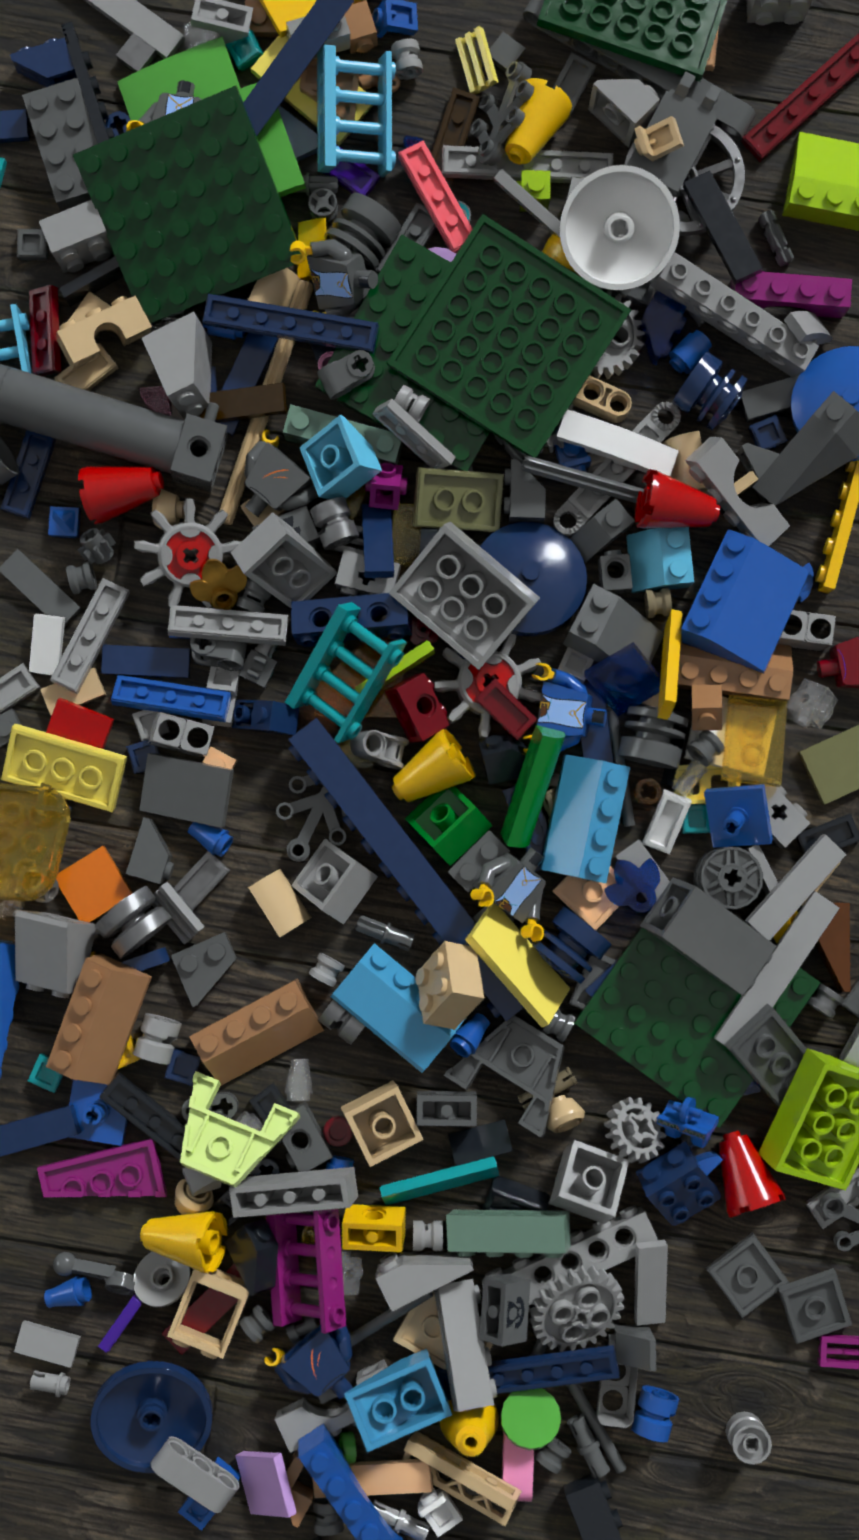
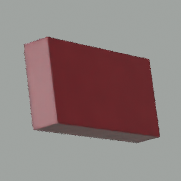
(505, 709)

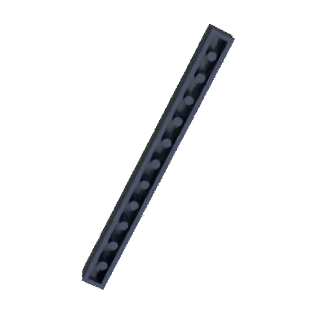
(395, 849)

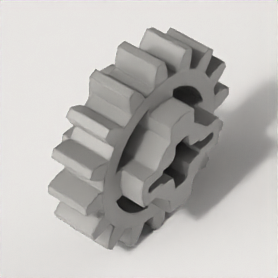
(634, 1130)

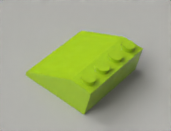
(824, 182)
(817, 1123)

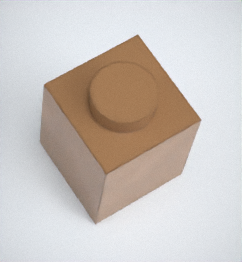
(361, 27)
(706, 707)

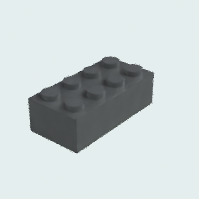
(61, 130)

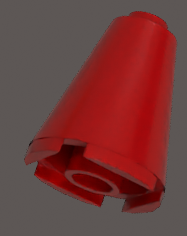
(117, 489)
(673, 504)
(746, 1176)

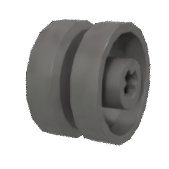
(130, 918)

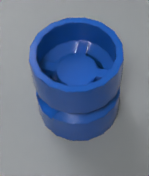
(653, 1418)

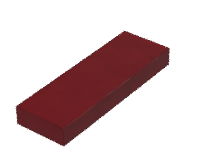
(44, 327)

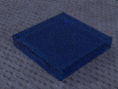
(624, 679)

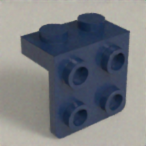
(678, 1185)

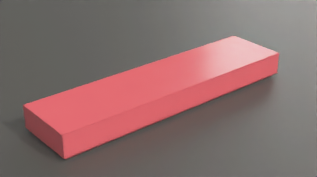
(436, 195)

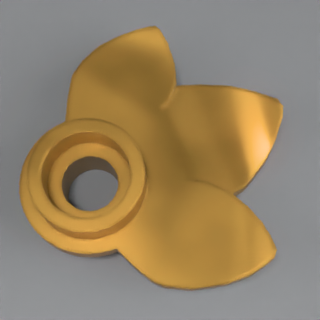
(218, 581)

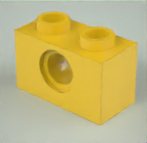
(373, 1228)

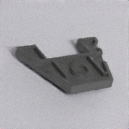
(522, 1057)

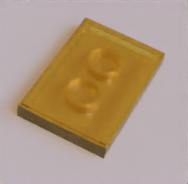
(754, 740)

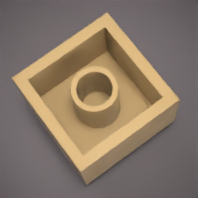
(449, 985)
(381, 1123)

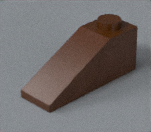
(835, 947)

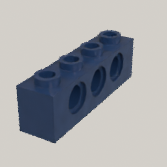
(309, 613)

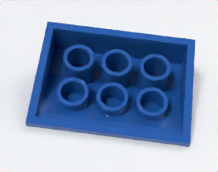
(744, 602)

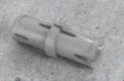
(402, 1522)

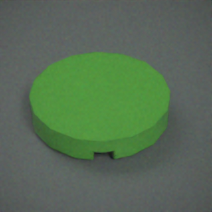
(530, 1418)

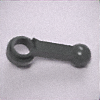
(116, 1281)

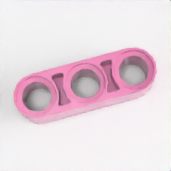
(518, 1468)

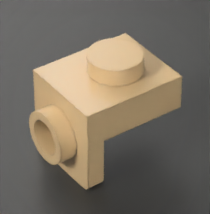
(658, 139)

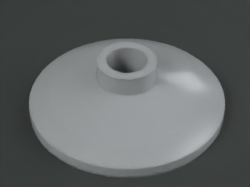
(149, 1278)

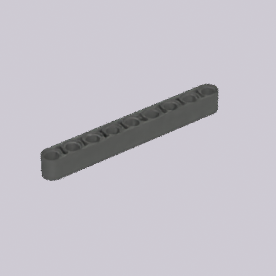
(732, 113)

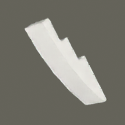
(616, 443)

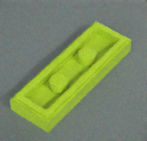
(408, 662)

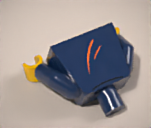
(316, 1363)

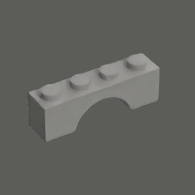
(715, 468)
(303, 1417)

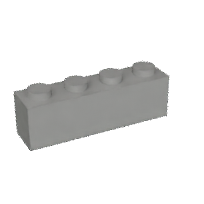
(294, 1192)
(463, 1350)

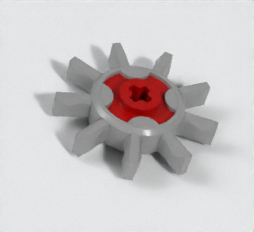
(175, 541)
(471, 681)

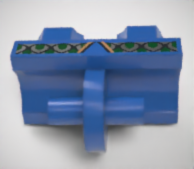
(687, 1119)

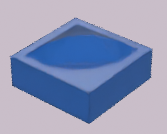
(64, 522)

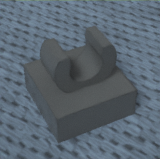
(258, 668)

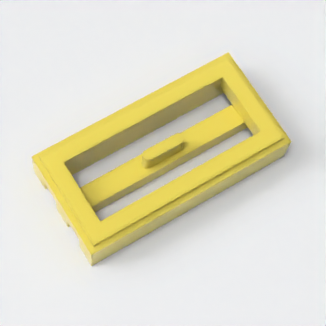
(462, 43)

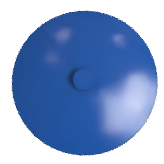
(829, 372)

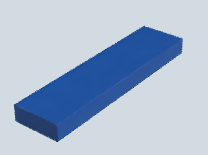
(171, 698)

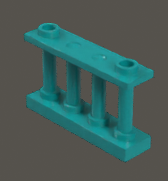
(318, 670)

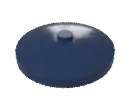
(547, 566)
(144, 1408)

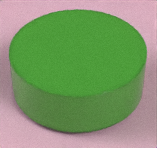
(348, 1446)

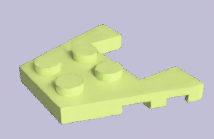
(224, 1146)

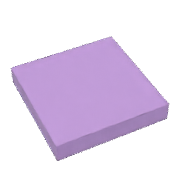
(266, 1484)

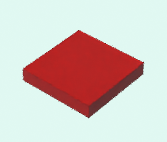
(79, 724)

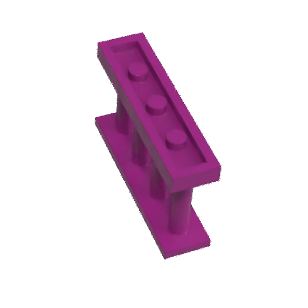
(329, 1278)

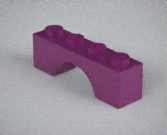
(814, 293)

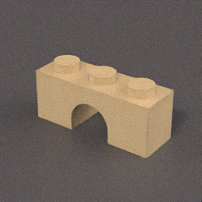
(123, 318)

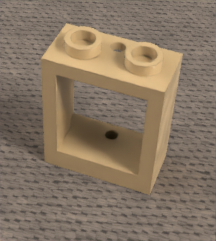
(186, 1336)

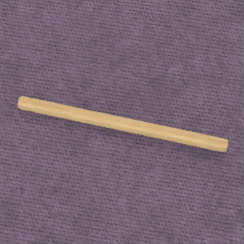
(257, 425)

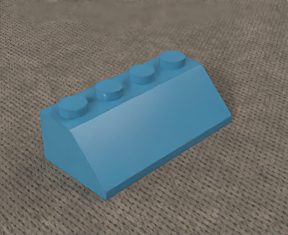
(585, 818)
(387, 1003)

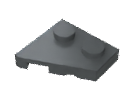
(204, 965)

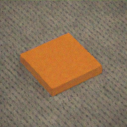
(93, 885)

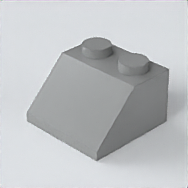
(623, 106)
(334, 881)

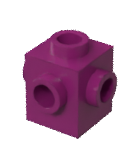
(387, 487)

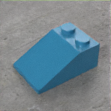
(398, 1400)

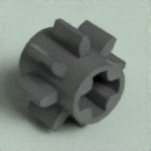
(96, 546)

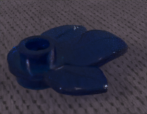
(633, 880)

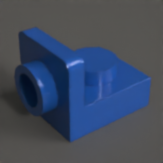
(395, 17)
(573, 456)

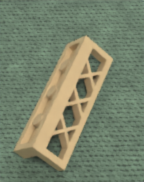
(464, 1474)

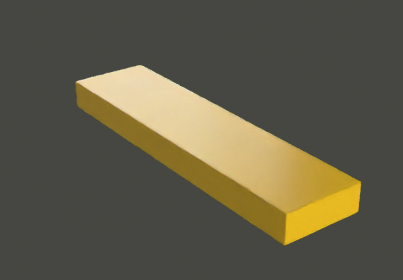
(670, 665)

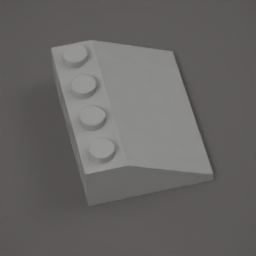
(464, 595)

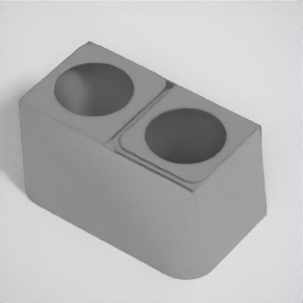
(812, 643)
(181, 739)
(617, 1417)

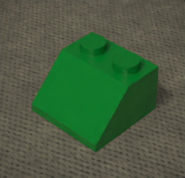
(449, 823)

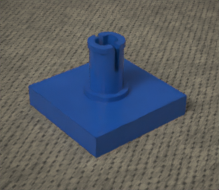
(738, 816)
(95, 1117)

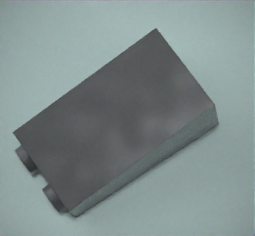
(708, 935)

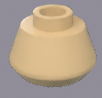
(169, 506)
(564, 1114)
(191, 1204)

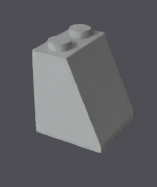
(183, 363)
(51, 950)

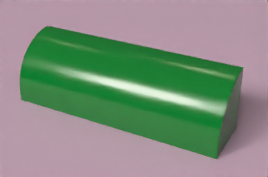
(532, 786)

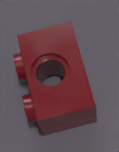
(404, 701)

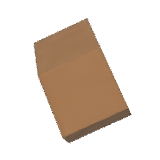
(301, 1493)

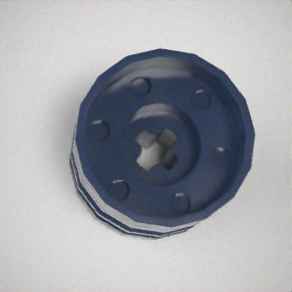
(710, 391)
(572, 945)

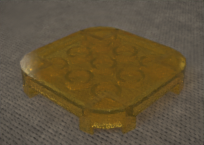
(31, 839)

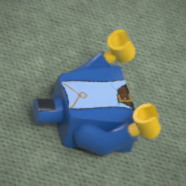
(566, 706)

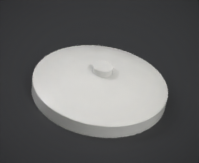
(619, 227)

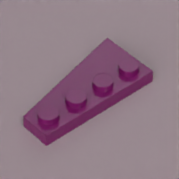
(117, 1171)

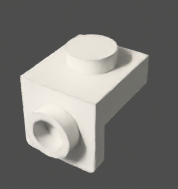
(439, 1511)

